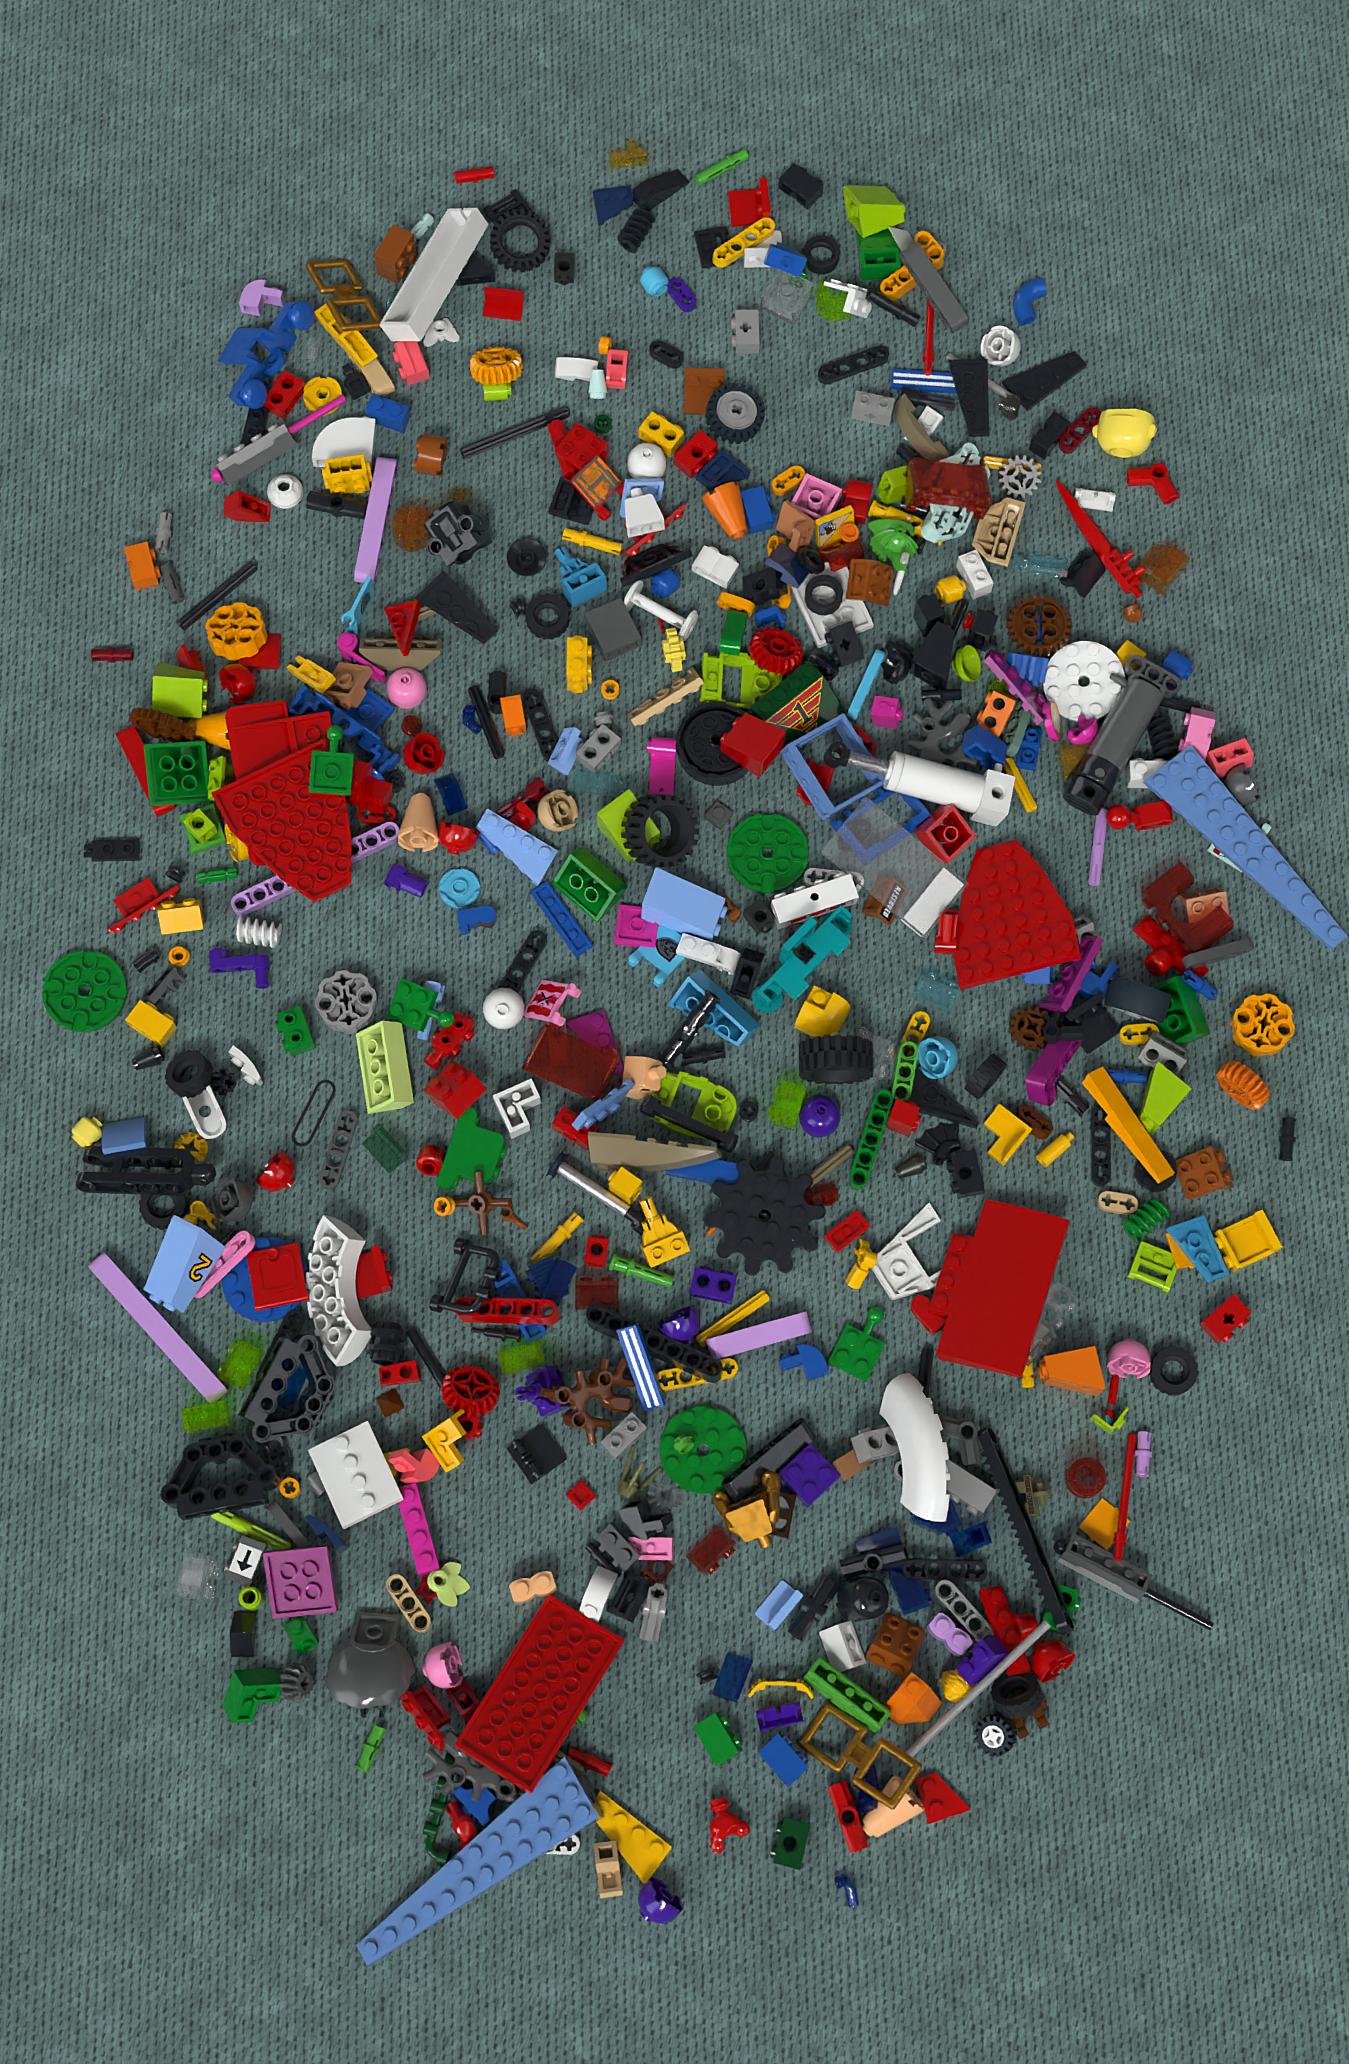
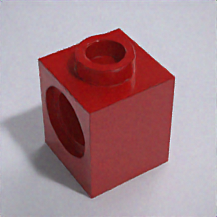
(596, 1260)
(475, 1431)

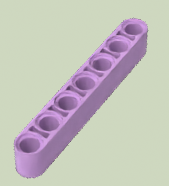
(375, 519)

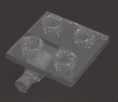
(882, 1049)

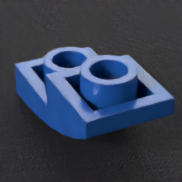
(1029, 749)

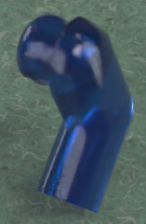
(468, 719)

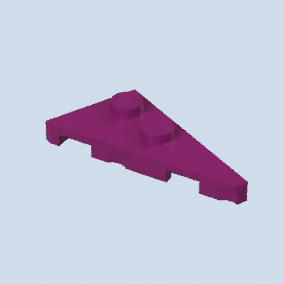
(596, 1031)

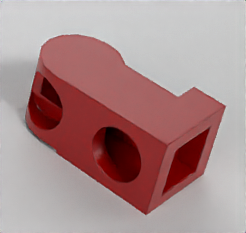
(930, 1321)
(400, 1373)

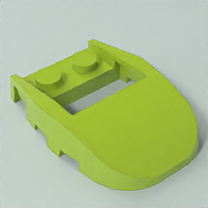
(754, 681)
(714, 1107)

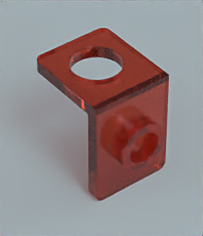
(651, 1576)

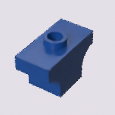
(785, 259)
(478, 1809)

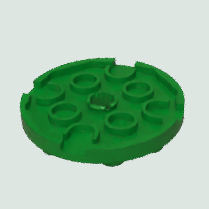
(764, 873)
(86, 1012)
(708, 1427)

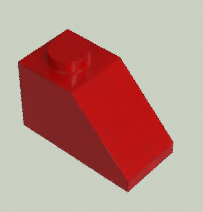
(246, 508)

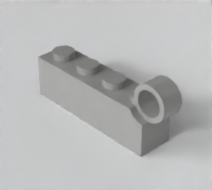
(963, 1488)

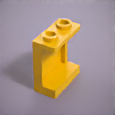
(1247, 1241)

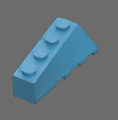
(726, 1018)

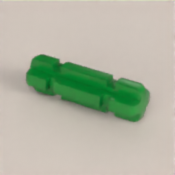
(217, 875)

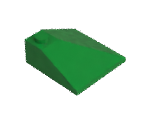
(177, 773)

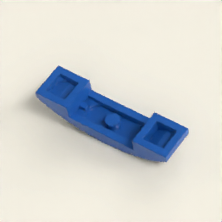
(510, 1288)

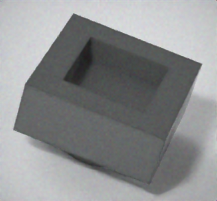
(718, 815)

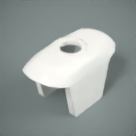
(209, 1126)

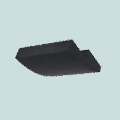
(570, 504)

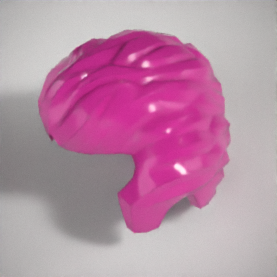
(1085, 733)

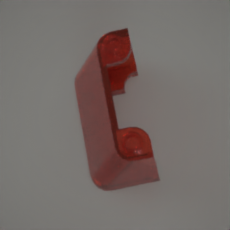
(947, 485)
(572, 1062)

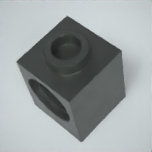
(564, 261)
(759, 909)

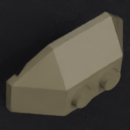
(386, 655)

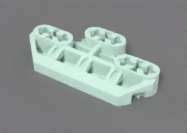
(940, 516)

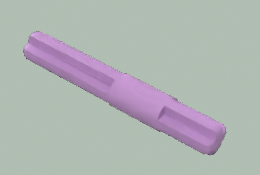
(1097, 848)

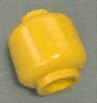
(950, 589)

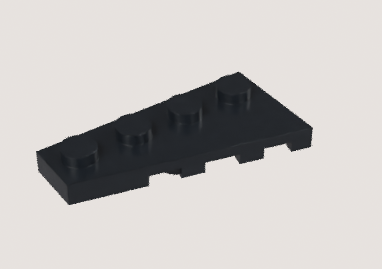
(1044, 379)
(971, 386)
(452, 604)

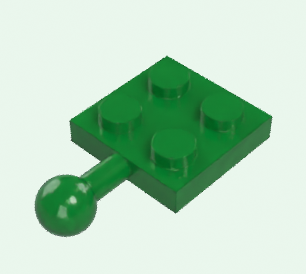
(331, 770)
(414, 1006)
(856, 1349)

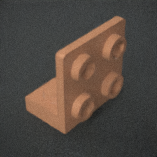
(795, 526)
(1203, 902)

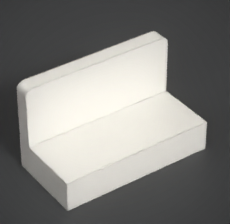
(842, 1646)

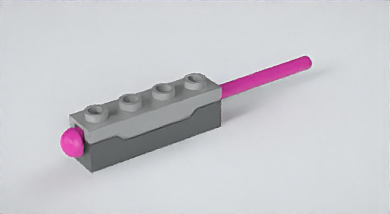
(264, 447)

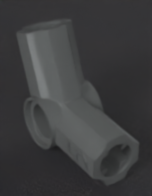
(968, 1446)

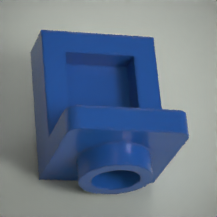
(768, 615)

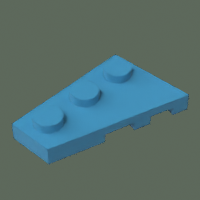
(1200, 1247)

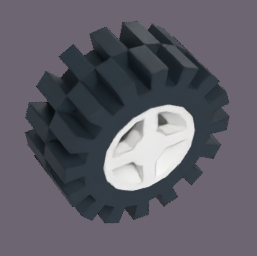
(989, 1740)

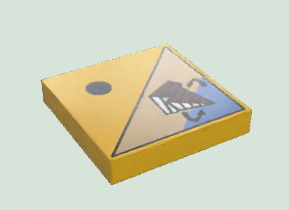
(828, 526)

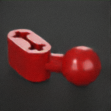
(1144, 816)

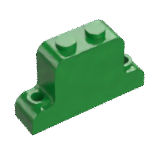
(470, 1151)

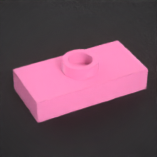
(655, 1548)

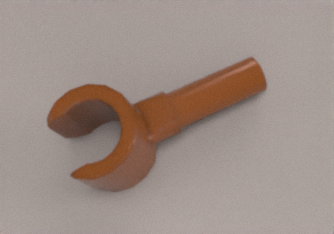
(734, 914)
(512, 1218)

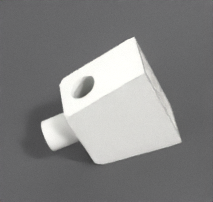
(642, 514)

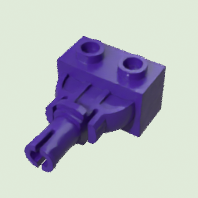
(540, 1379)

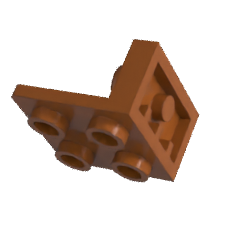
(699, 387)
(869, 581)

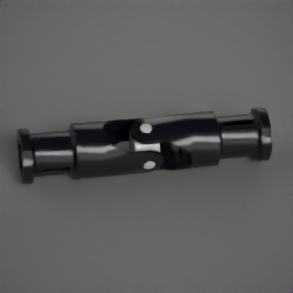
(697, 1018)

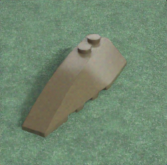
(625, 1151)

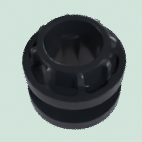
(386, 1347)

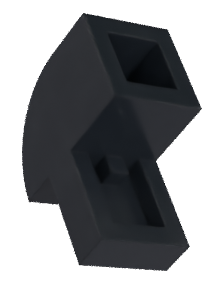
(640, 1521)

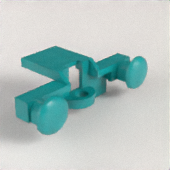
(790, 976)

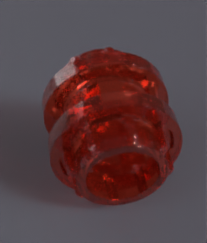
(1076, 1487)

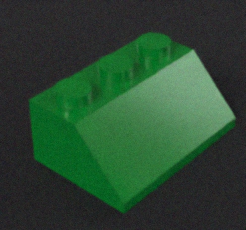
(589, 884)
(1184, 1017)

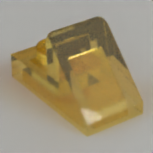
(632, 157)

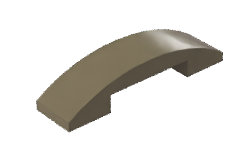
(915, 433)

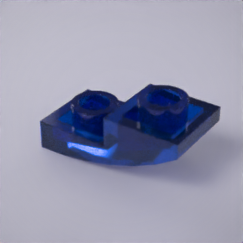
(866, 1802)

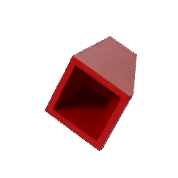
(753, 743)

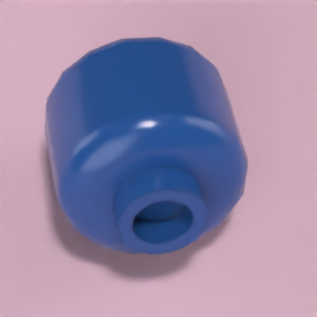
(665, 583)

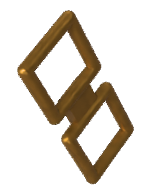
(344, 295)
(860, 1755)

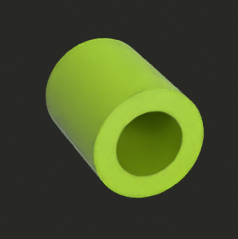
(497, 392)

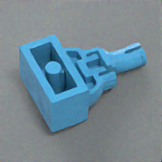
(580, 579)

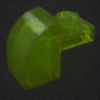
(830, 306)

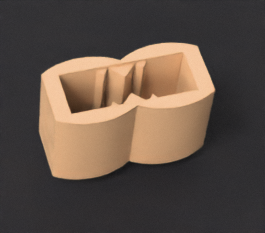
(526, 1589)

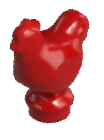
(724, 1824)

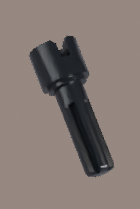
(927, 400)

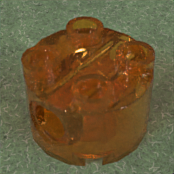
(409, 528)

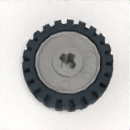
(735, 413)

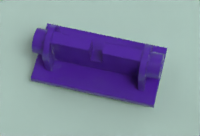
(771, 1718)

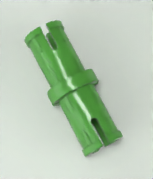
(370, 1748)

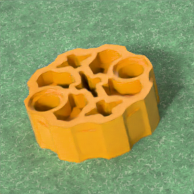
(236, 631)
(1249, 1009)

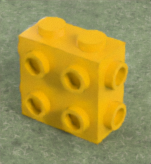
(347, 474)
(578, 664)

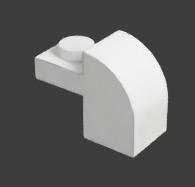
(597, 1593)

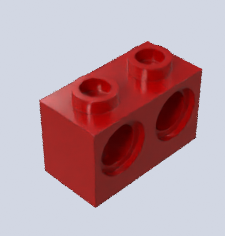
(288, 397)

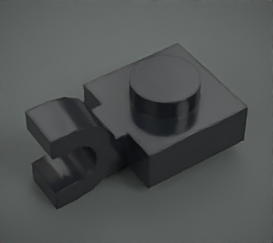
(354, 384)

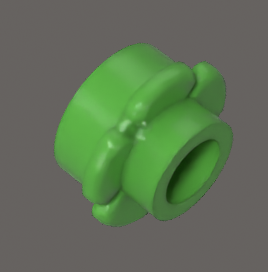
(683, 1443)

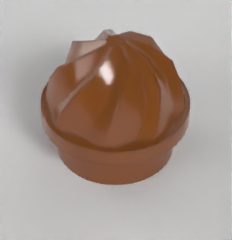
(1132, 613)

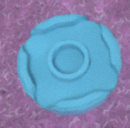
(459, 894)

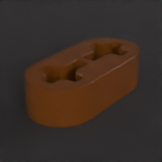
(1035, 1121)

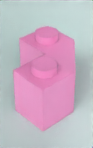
(1198, 731)

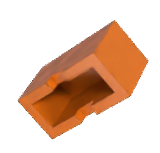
(141, 565)

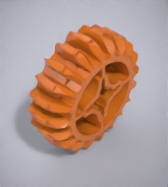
(1243, 1084)

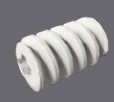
(257, 932)

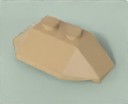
(998, 531)

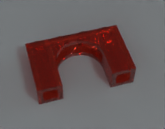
(1193, 936)

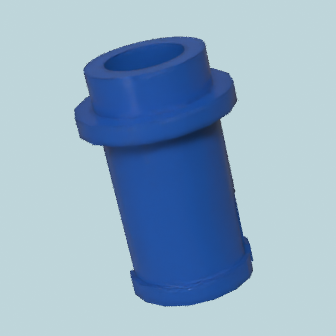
(492, 849)

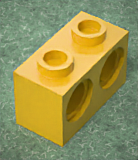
(659, 436)

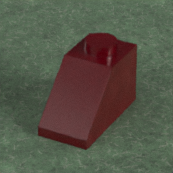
(464, 1700)

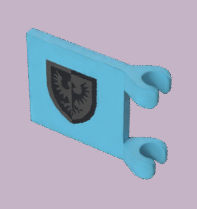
(359, 607)
(662, 956)

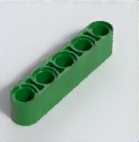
(874, 1130)

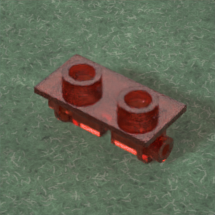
(825, 1195)

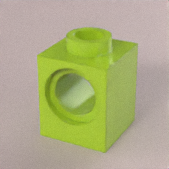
(204, 833)

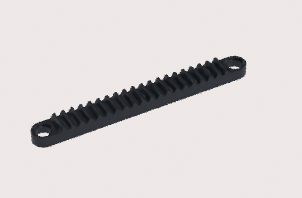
(1025, 1531)

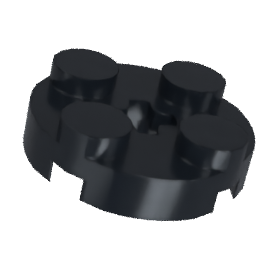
(1145, 1179)

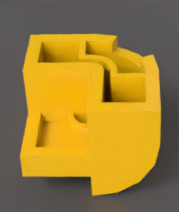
(822, 1013)

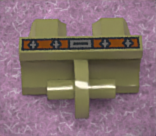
(1028, 1486)

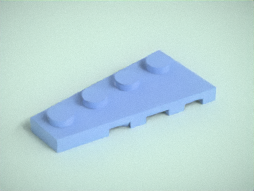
(520, 847)

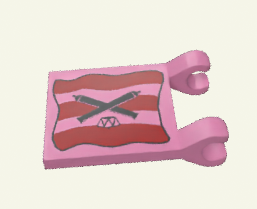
(548, 1000)

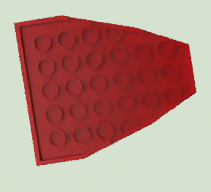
(290, 830)
(1010, 919)

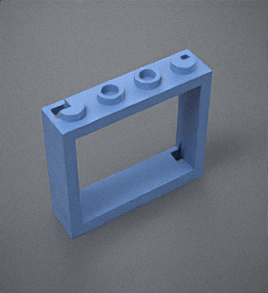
(808, 780)

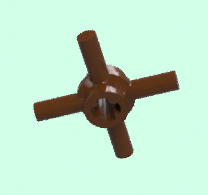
(481, 1202)

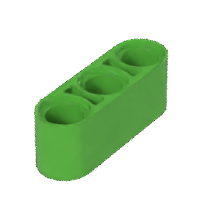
(910, 1062)

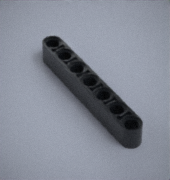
(661, 1351)

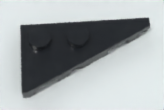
(938, 1103)

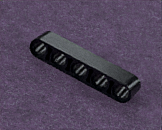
(769, 1458)

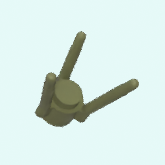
(629, 1488)

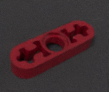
(1080, 422)

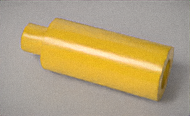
(1055, 1149)

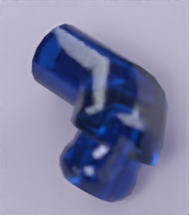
(850, 1889)

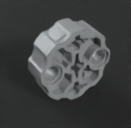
(361, 988)

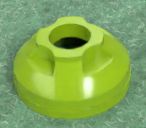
(967, 663)

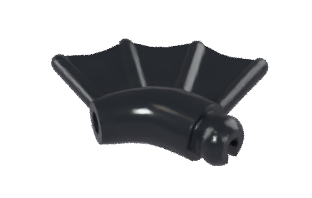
(940, 1141)

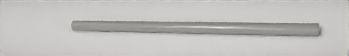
(978, 1688)

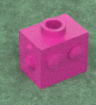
(886, 712)

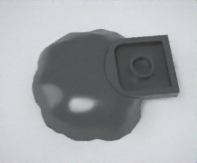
(371, 1663)

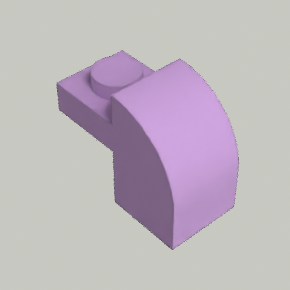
(257, 294)

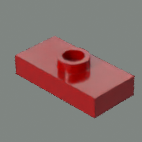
(847, 1231)

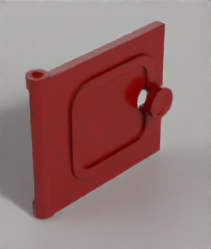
(279, 1280)

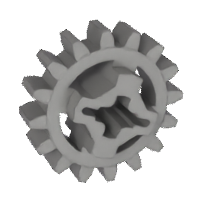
(1028, 475)

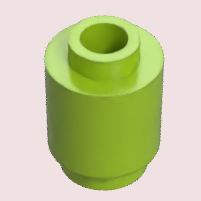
(244, 1598)

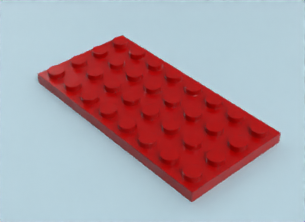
(539, 1694)

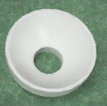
(286, 498)

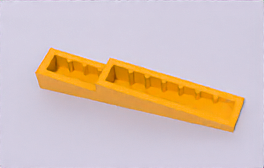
(1126, 1124)

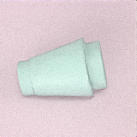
(597, 385)

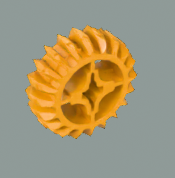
(496, 366)

